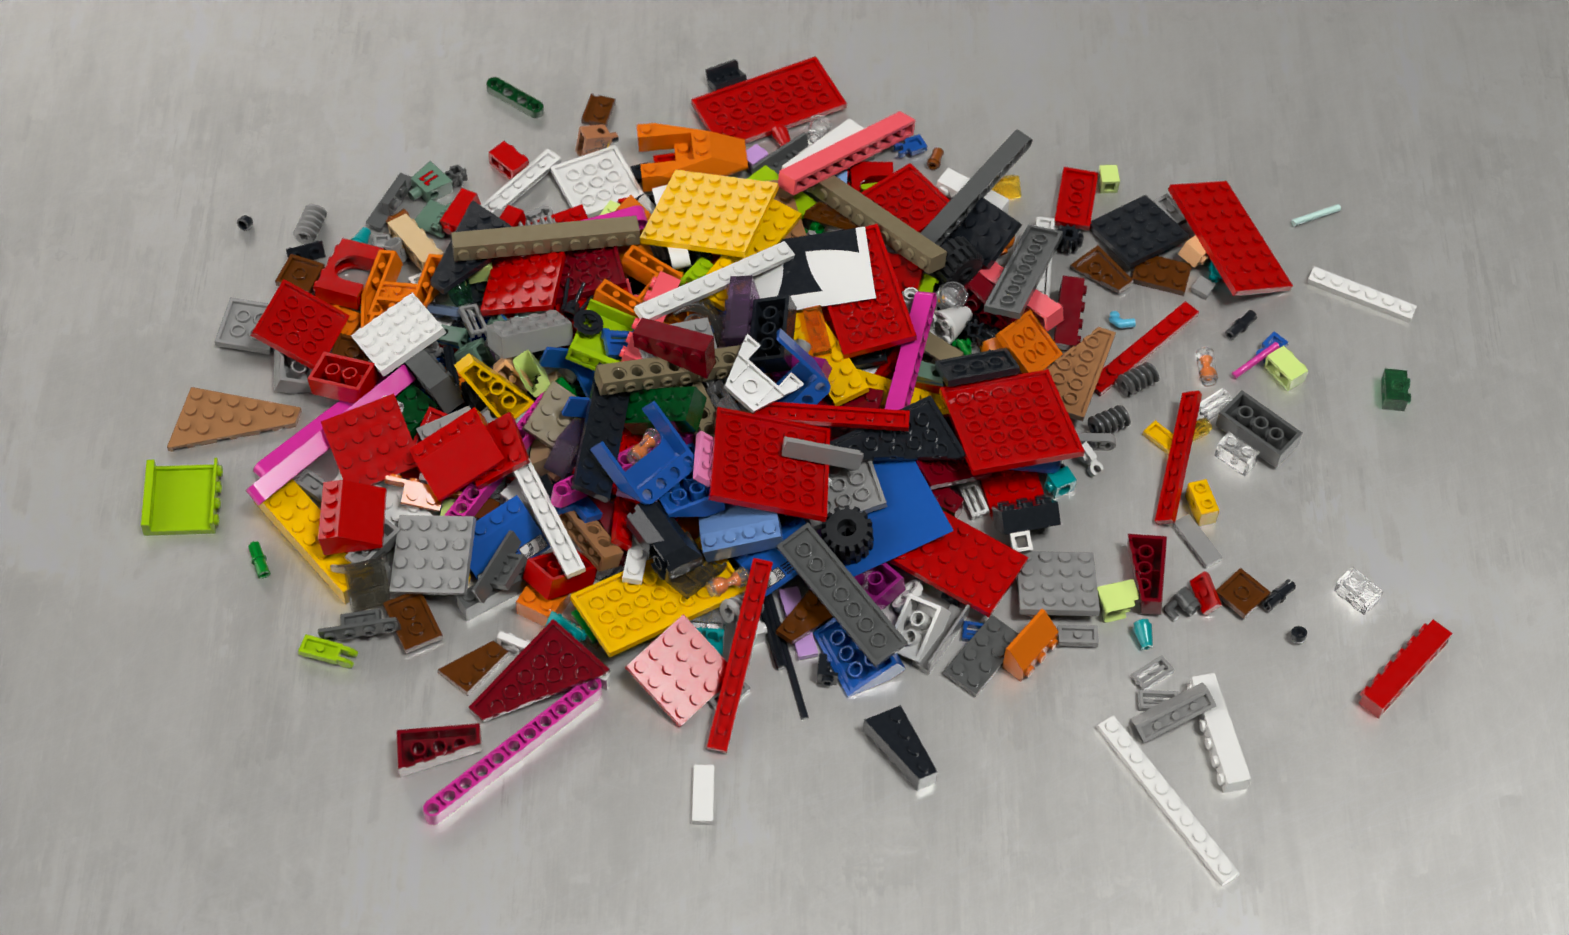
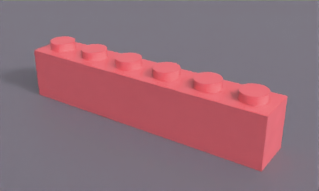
(659, 286)
(1045, 309)

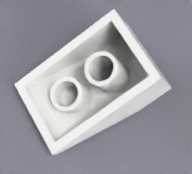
(920, 625)

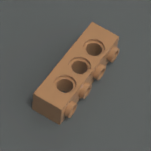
(592, 541)

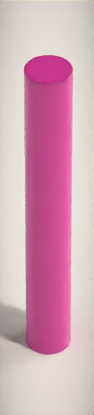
(1255, 360)

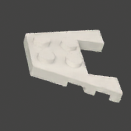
(751, 385)

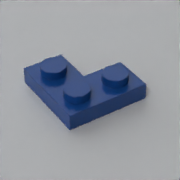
(584, 508)

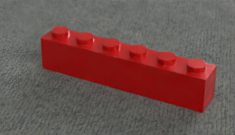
(1405, 668)

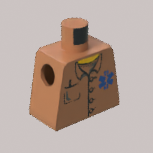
(594, 138)

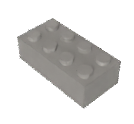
(529, 333)

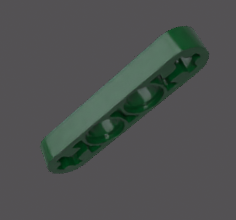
(515, 97)

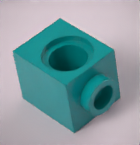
(1060, 482)

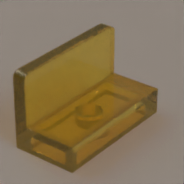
(1008, 186)

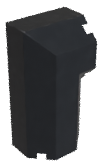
(663, 541)

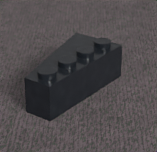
(901, 744)

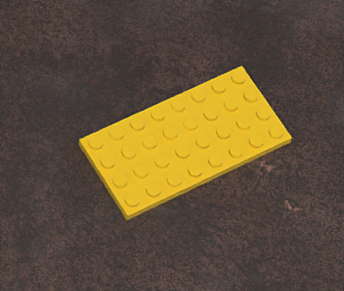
(632, 613)

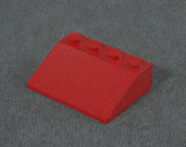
(457, 454)
(351, 517)

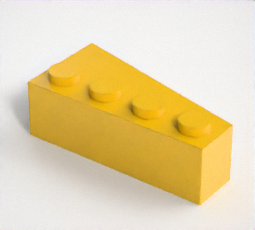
(493, 388)

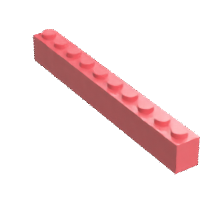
(845, 153)

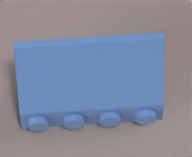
(739, 532)

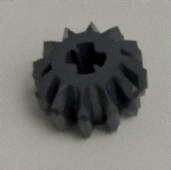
(1071, 239)

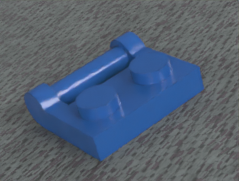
(614, 346)

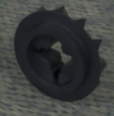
(592, 318)

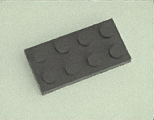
(981, 656)

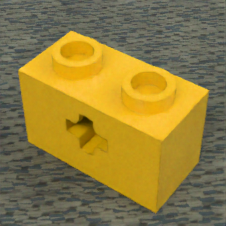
(1202, 502)

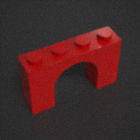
(868, 173)
(457, 209)
(346, 255)

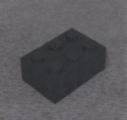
(1026, 514)

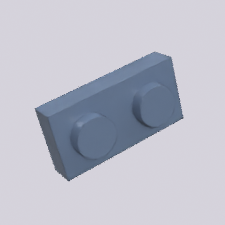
(440, 310)

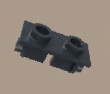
(310, 251)

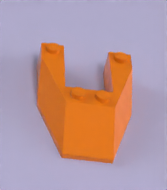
(694, 152)
(642, 268)
(383, 290)

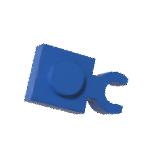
(912, 145)
(1274, 337)

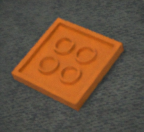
(1029, 343)

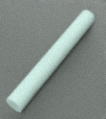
(1315, 215)

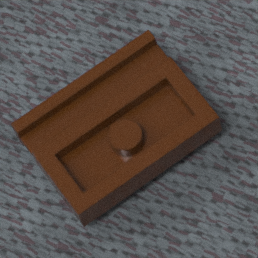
(598, 110)

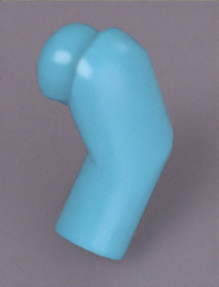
(1119, 322)

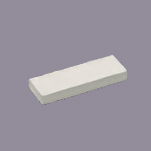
(703, 794)

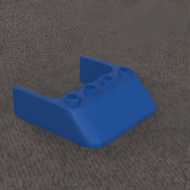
(555, 358)
(807, 370)
(655, 471)

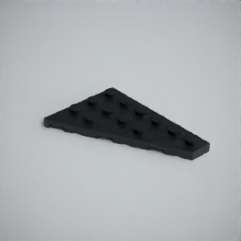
(451, 272)
(927, 438)

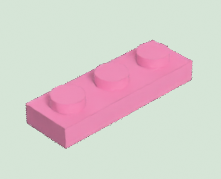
(703, 458)

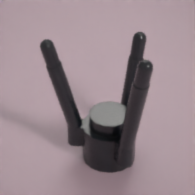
(572, 307)

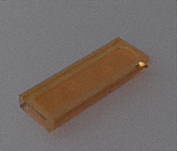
(817, 330)

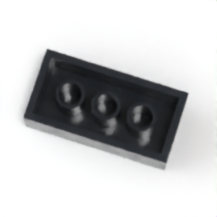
(767, 318)

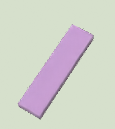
(806, 646)

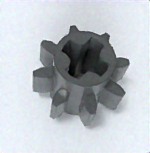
(457, 175)

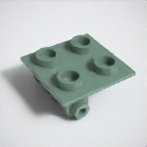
(430, 218)

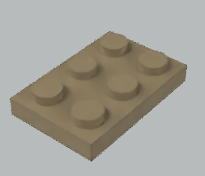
(547, 419)

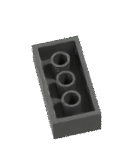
(435, 381)
(1259, 428)

